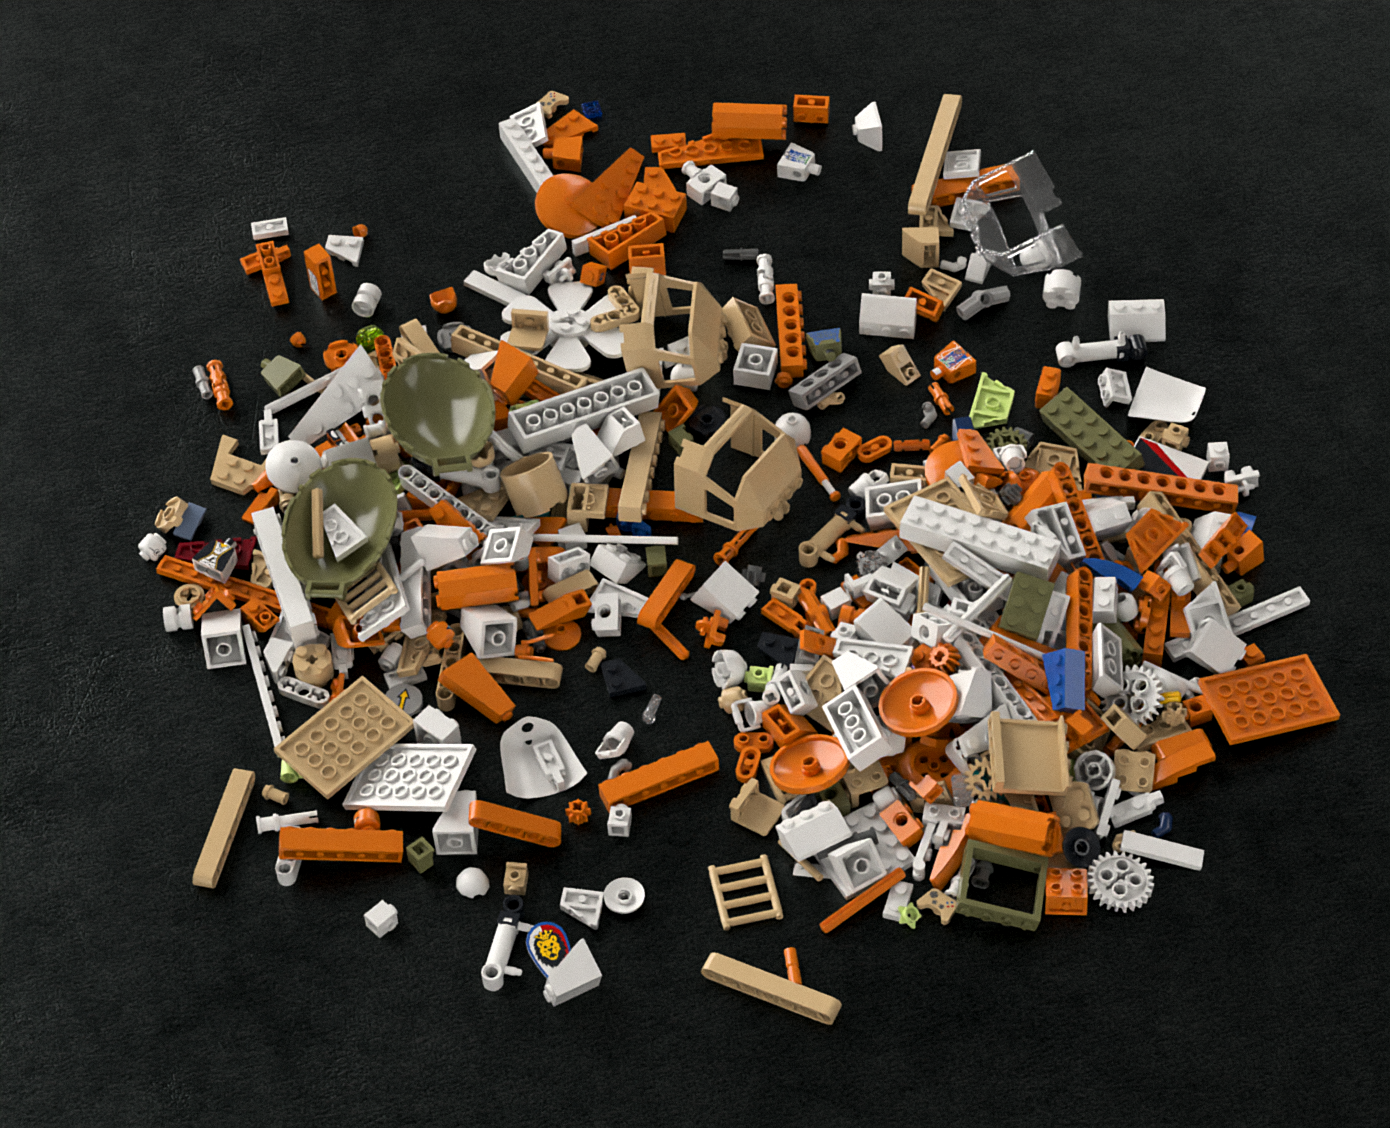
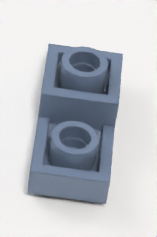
(192, 519)

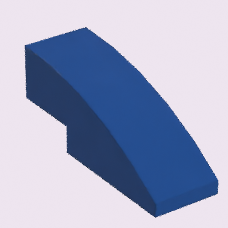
(1124, 576)

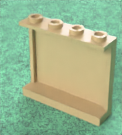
(1029, 756)

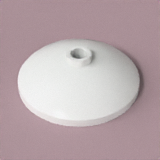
(284, 473)

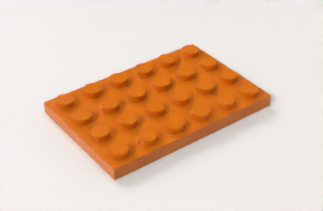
(1268, 699)

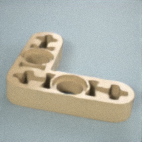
(605, 322)

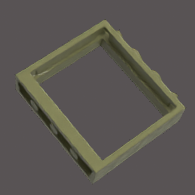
(1009, 858)

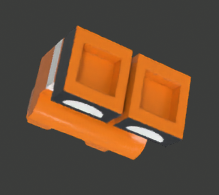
(345, 434)

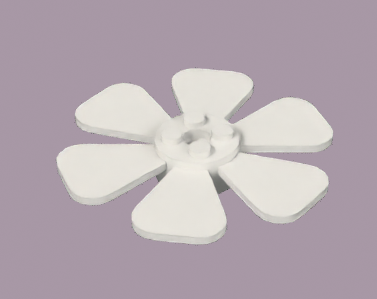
(571, 325)

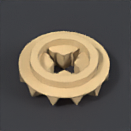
(184, 591)

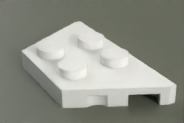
(1204, 606)

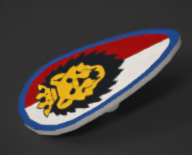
(547, 946)

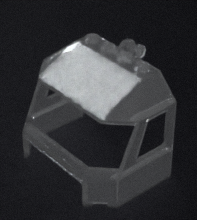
(1037, 191)

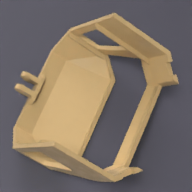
(704, 331)
(762, 488)

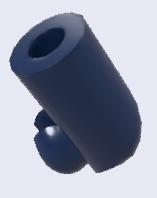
(1165, 825)

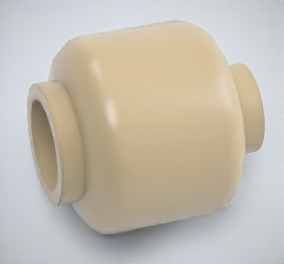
(731, 695)

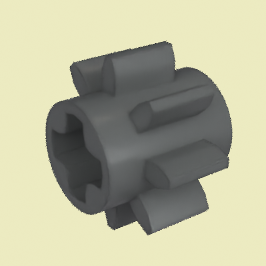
(1011, 494)
(754, 575)

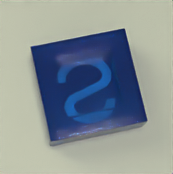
(591, 109)

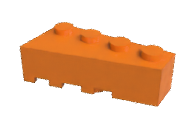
(612, 246)

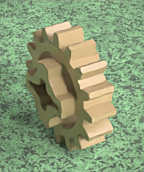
(976, 780)

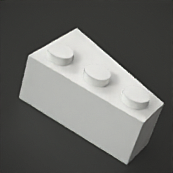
(1060, 522)

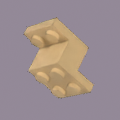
(583, 503)

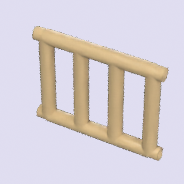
(386, 581)
(724, 905)

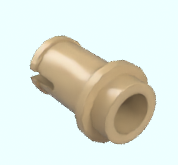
(597, 656)
(274, 794)

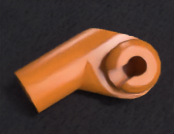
(842, 550)

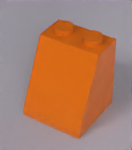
(511, 374)

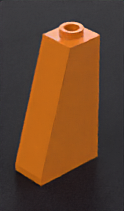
(478, 688)

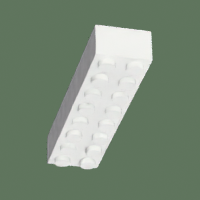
(560, 415)
(990, 540)
(288, 589)

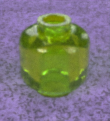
(367, 336)

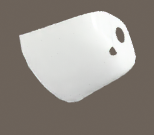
(1166, 398)
(521, 767)

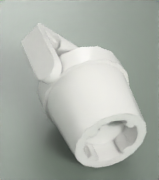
(1011, 457)
(866, 480)
(1176, 575)
(752, 711)
(615, 741)

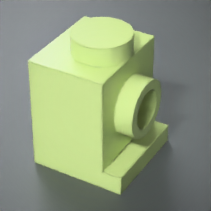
(758, 677)

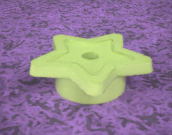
(914, 915)

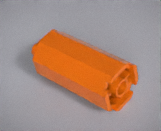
(749, 121)
(1037, 496)
(476, 586)
(1013, 828)

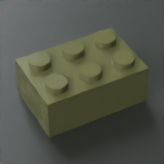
(1026, 605)

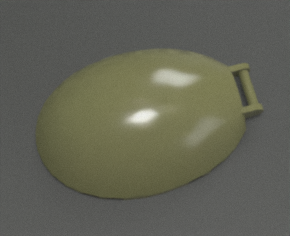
(438, 410)
(371, 504)

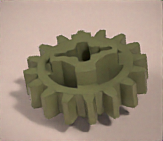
(1005, 437)

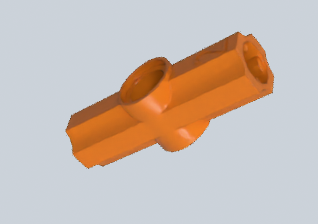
(815, 613)

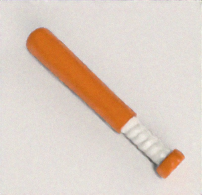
(816, 470)

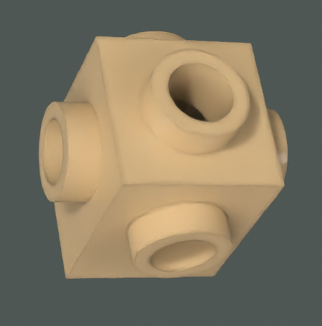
(1175, 436)

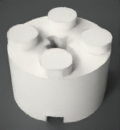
(1061, 289)

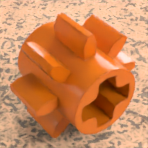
(578, 811)

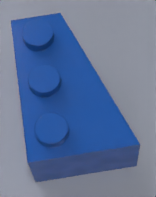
(1066, 679)

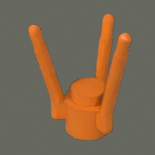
(526, 652)

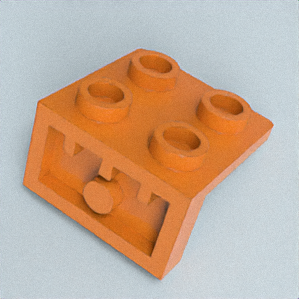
(1066, 891)

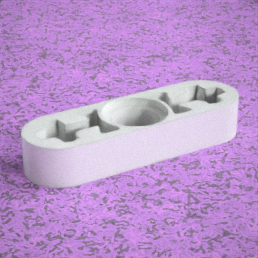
(297, 686)

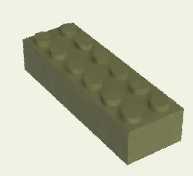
(1089, 432)

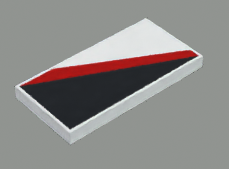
(1169, 461)

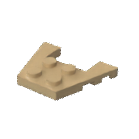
(1047, 455)
(234, 472)

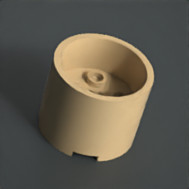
(534, 484)

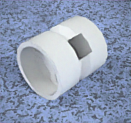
(366, 300)
(178, 617)

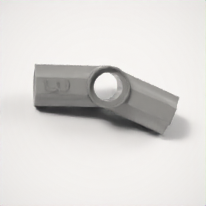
(974, 305)

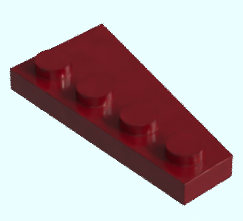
(244, 551)

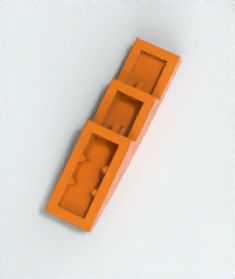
(1222, 540)
(1181, 763)
(949, 857)

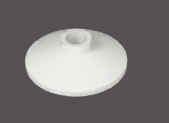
(624, 888)

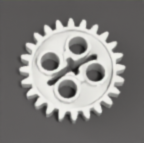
(1149, 696)
(1119, 881)

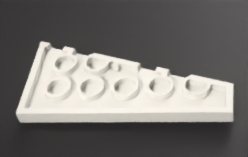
(339, 399)
(390, 608)

